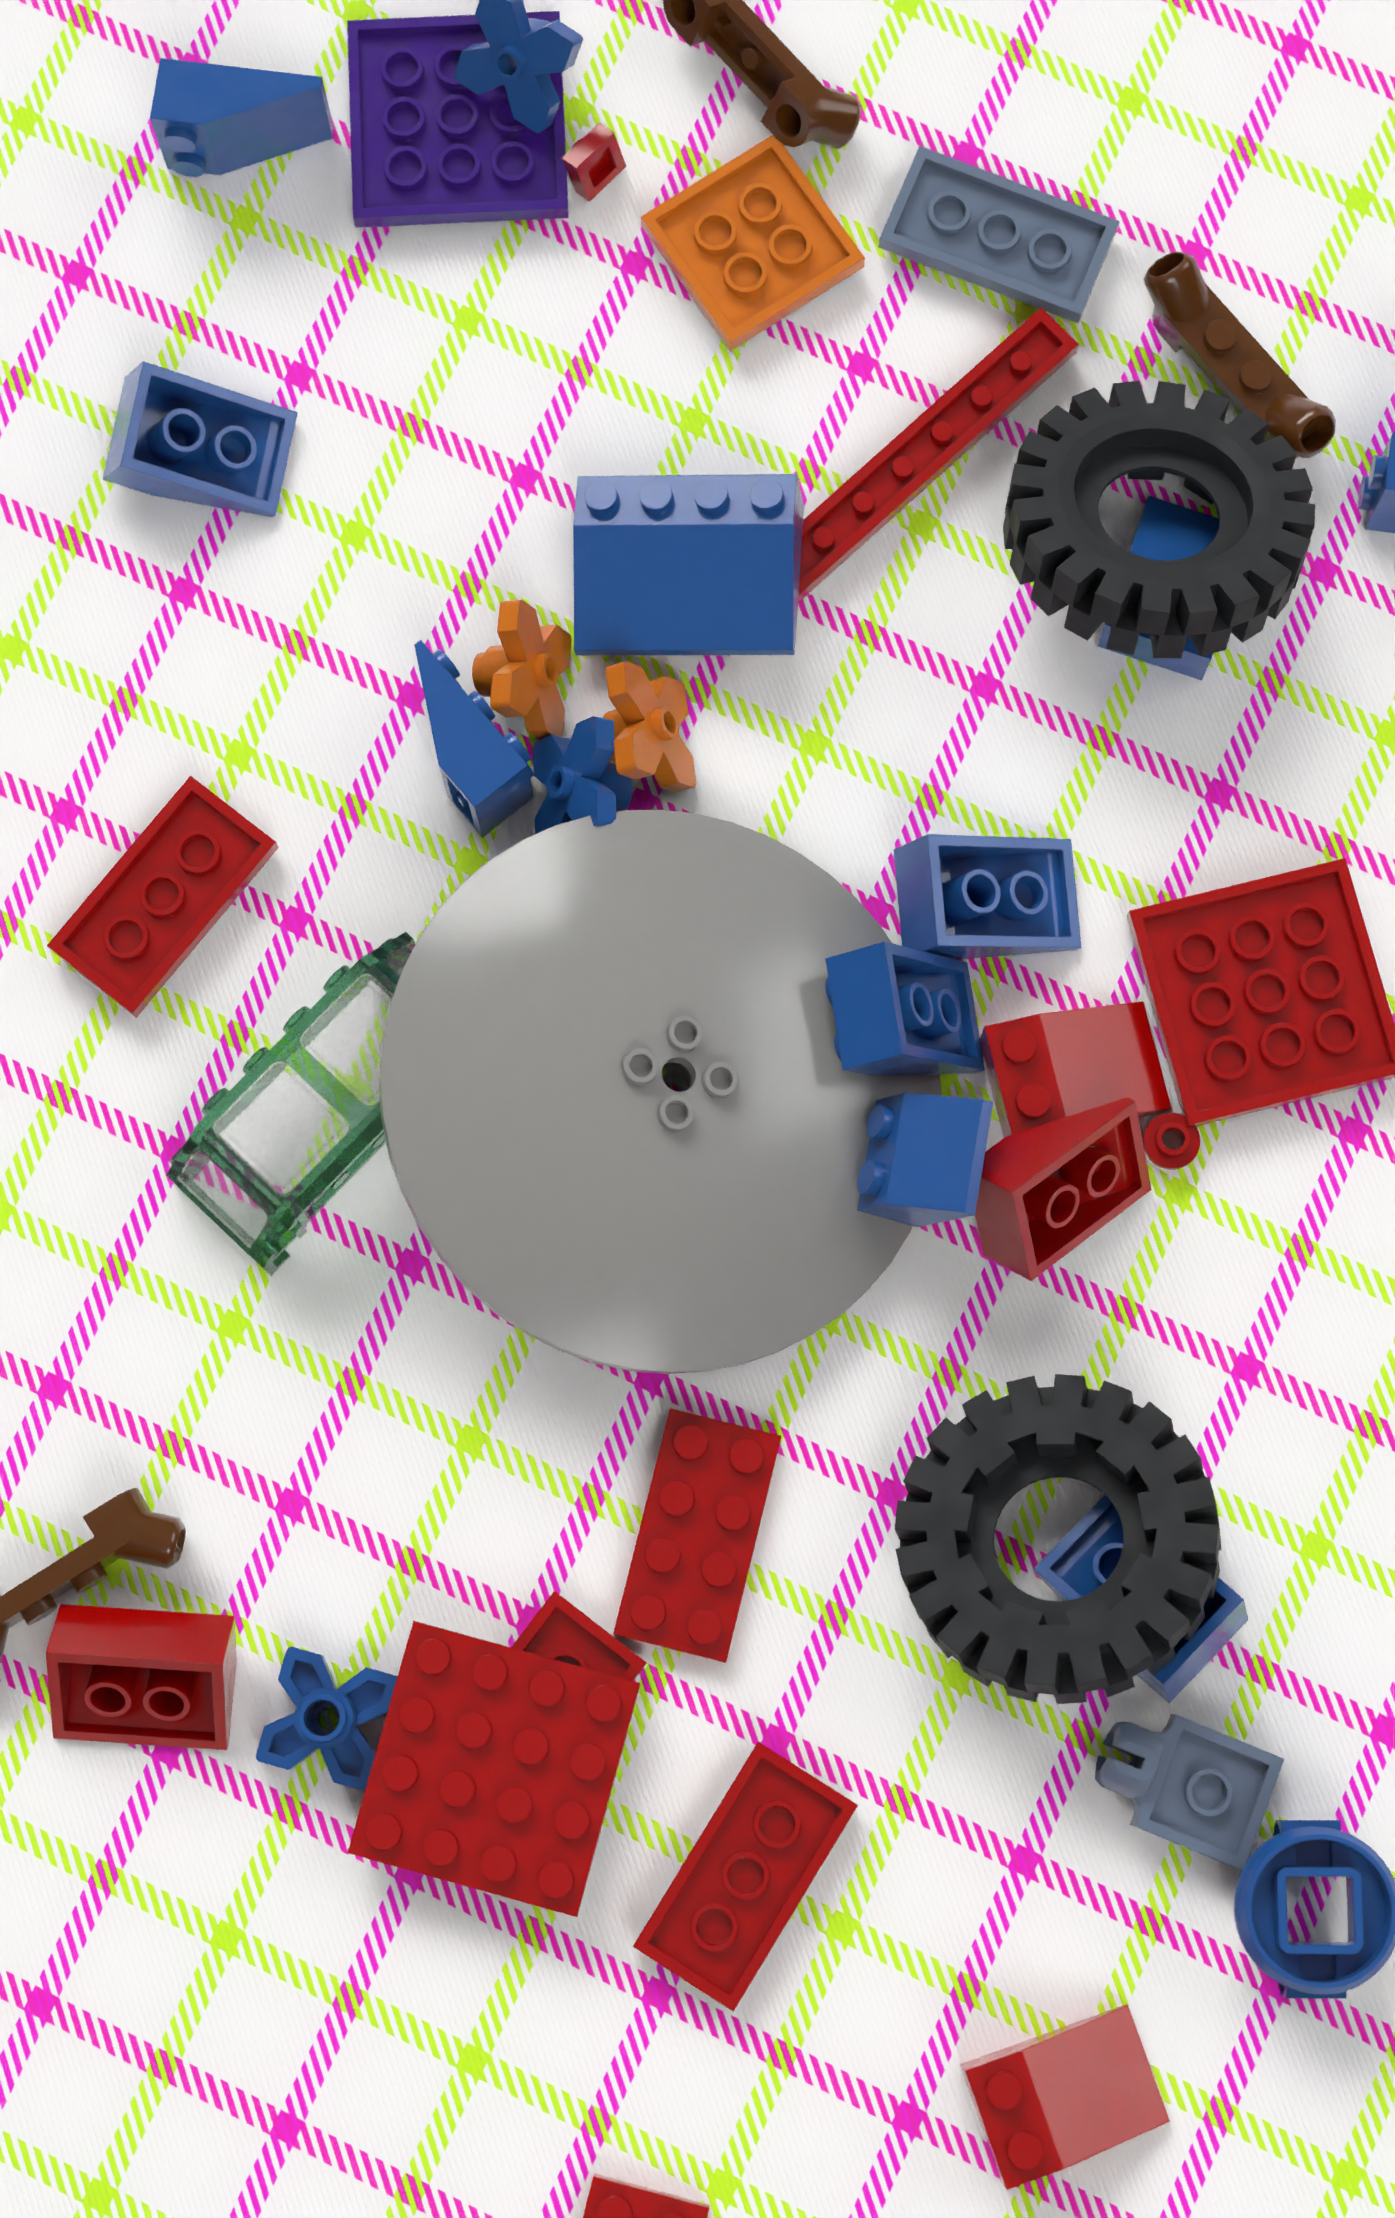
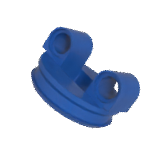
(1260, 1909)

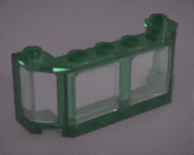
(298, 1116)

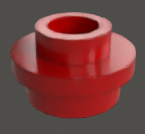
(1159, 1153)

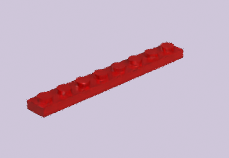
(931, 445)

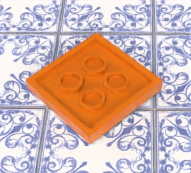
(752, 242)

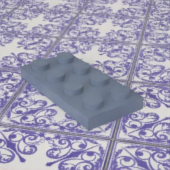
(998, 234)

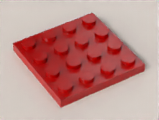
(1265, 992)
(494, 1768)

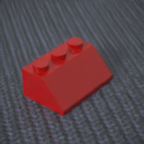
(142, 1676)

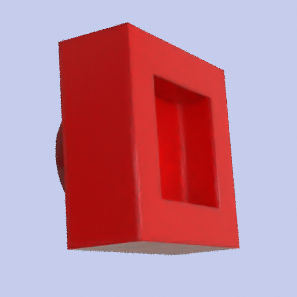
(594, 161)

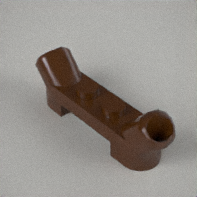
(795, 99)
(1195, 319)
(121, 1530)

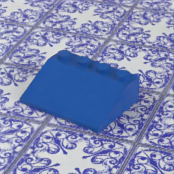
(687, 564)

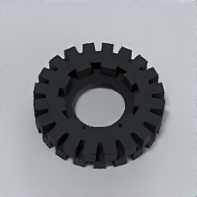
(1208, 596)
(1039, 1435)

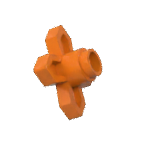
(525, 669)
(648, 727)

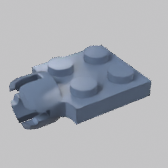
(1192, 1785)

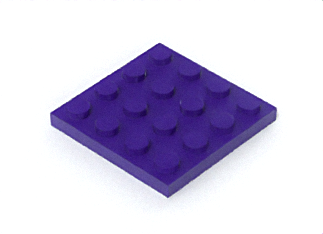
(434, 147)

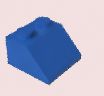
(924, 1158)

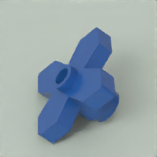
(520, 57)
(580, 776)
(300, 1734)

